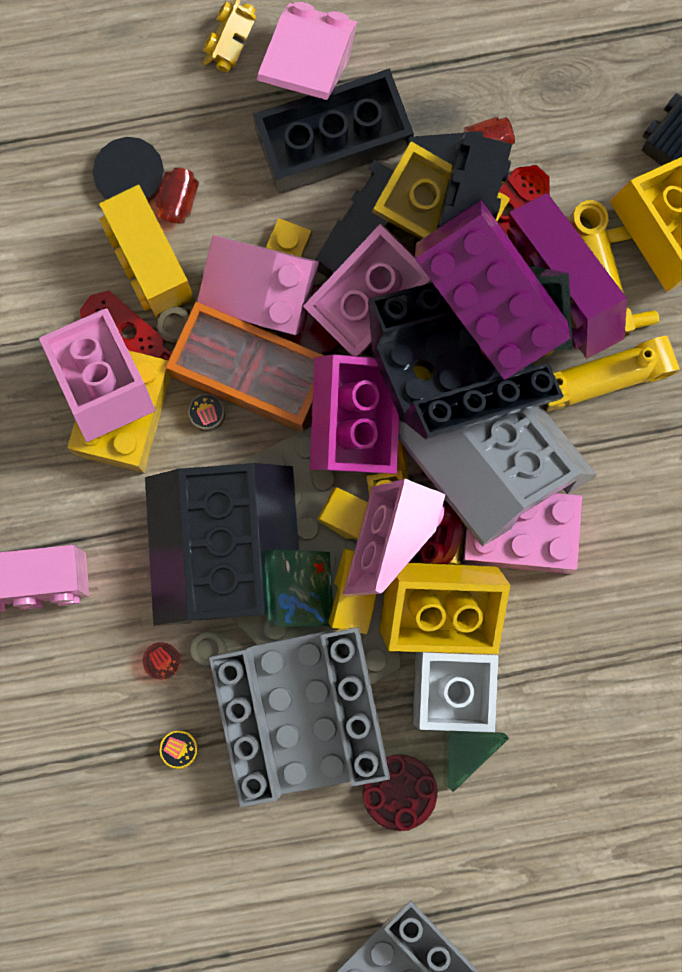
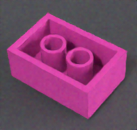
(352, 417)

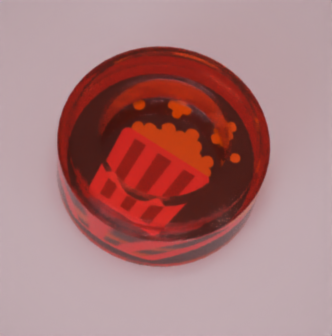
(161, 661)

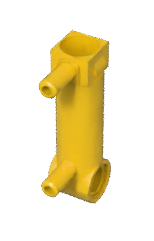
(599, 241)
(643, 363)

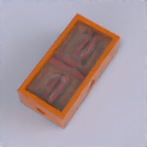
(245, 366)

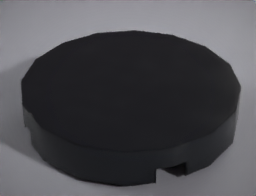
(127, 164)

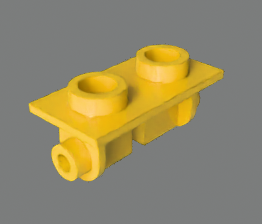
(220, 45)

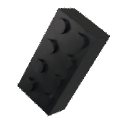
(330, 136)

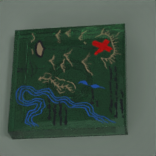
(298, 588)

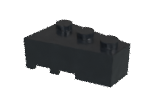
(475, 176)
(357, 222)

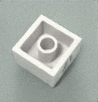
(455, 691)

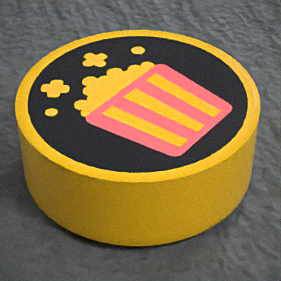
(178, 749)

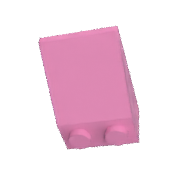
(308, 50)
(372, 270)
(257, 284)
(97, 374)
(393, 530)

